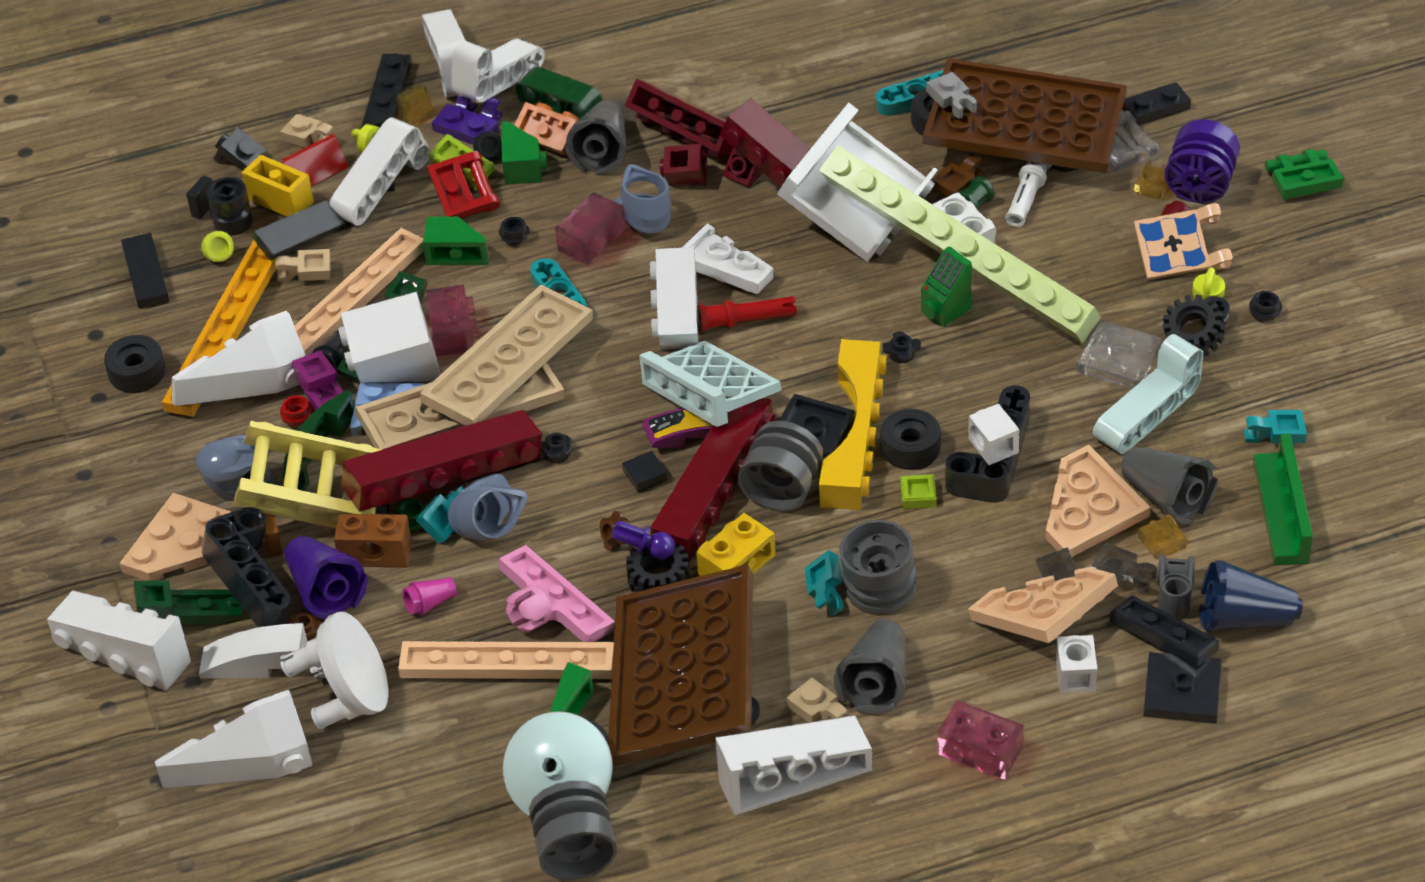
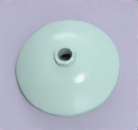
(560, 736)

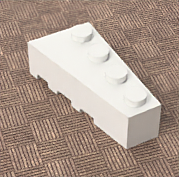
(121, 638)
(789, 761)

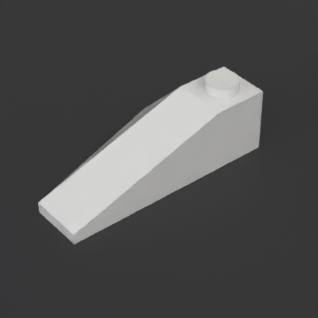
(244, 368)
(255, 746)

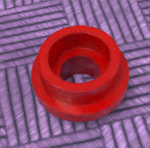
(295, 410)

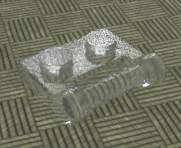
(1125, 151)

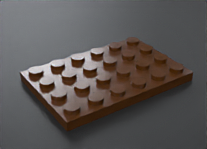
(1030, 116)
(681, 665)

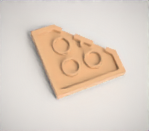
(1090, 503)
(171, 539)
(1045, 605)

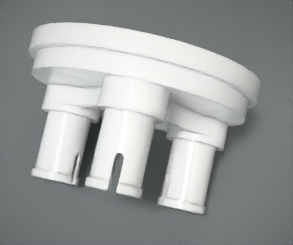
(351, 665)

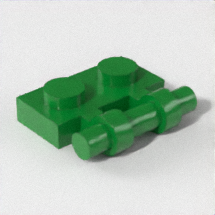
(1304, 173)

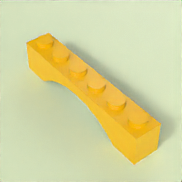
(844, 470)

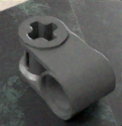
(1175, 585)

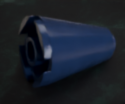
(1245, 600)

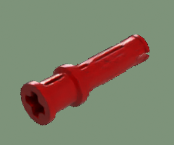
(730, 313)

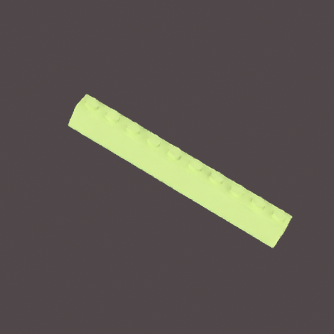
(941, 230)

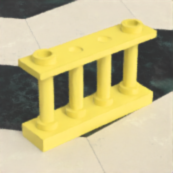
(287, 499)

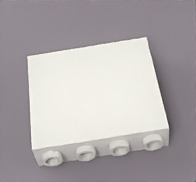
(833, 209)

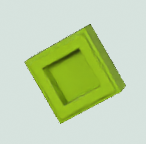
(918, 491)

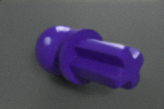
(659, 545)

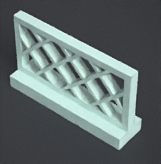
(704, 381)

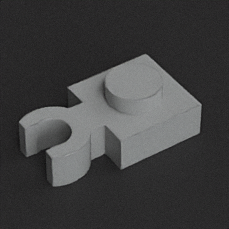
(951, 91)

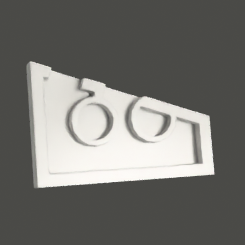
(727, 264)

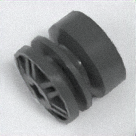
(780, 466)
(878, 566)
(572, 830)

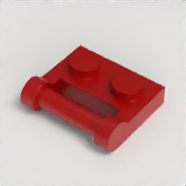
(454, 190)

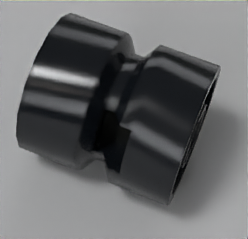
(229, 205)

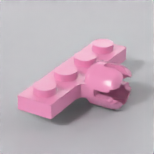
(549, 597)

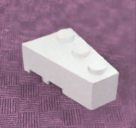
(675, 298)

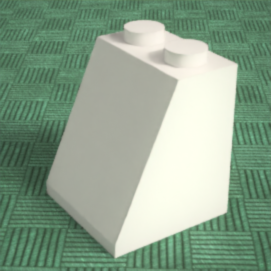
(389, 342)

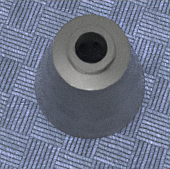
(598, 139)
(1172, 481)
(874, 670)

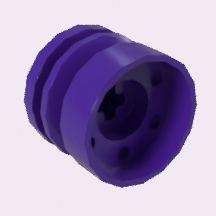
(1202, 161)

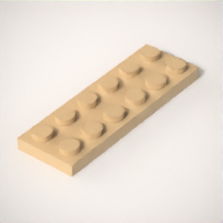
(506, 356)
(406, 419)

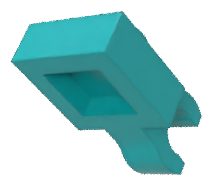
(1274, 424)
(435, 516)
(822, 578)

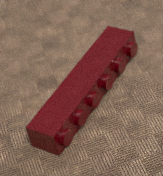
(440, 460)
(711, 477)

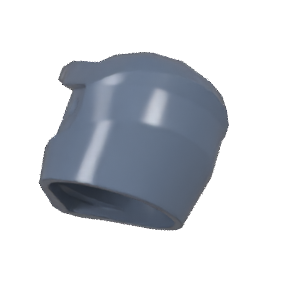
(643, 211)
(225, 462)
(482, 507)

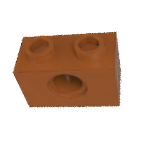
(375, 539)

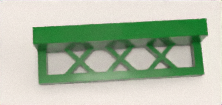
(1284, 504)

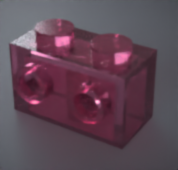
(590, 228)
(450, 319)
(980, 739)

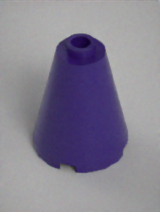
(325, 576)

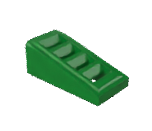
(573, 690)

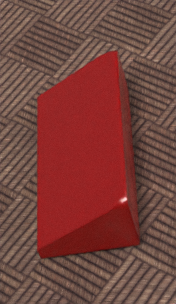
(319, 160)

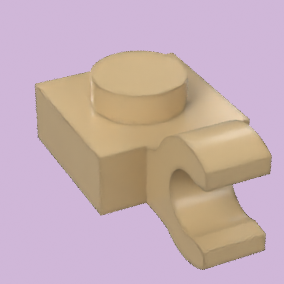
(304, 131)
(309, 266)
(815, 702)

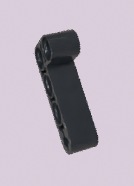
(971, 476)
(231, 552)

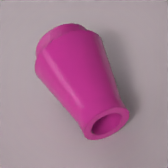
(428, 594)

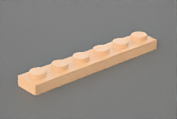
(358, 288)
(503, 659)

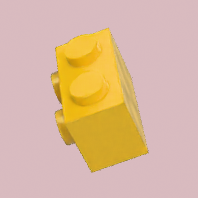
(277, 186)
(737, 545)

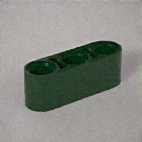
(557, 92)

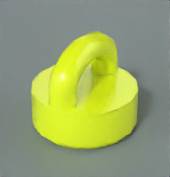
(364, 136)
(217, 246)
(1209, 285)

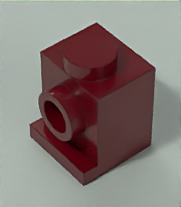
(684, 165)

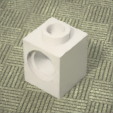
(993, 434)
(1076, 664)

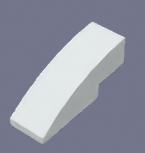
(251, 652)

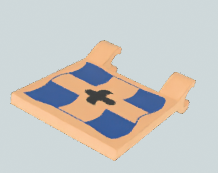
(1176, 243)

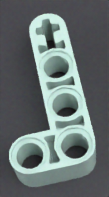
(1154, 397)

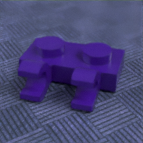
(463, 123)

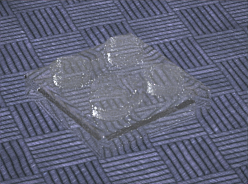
(1119, 354)

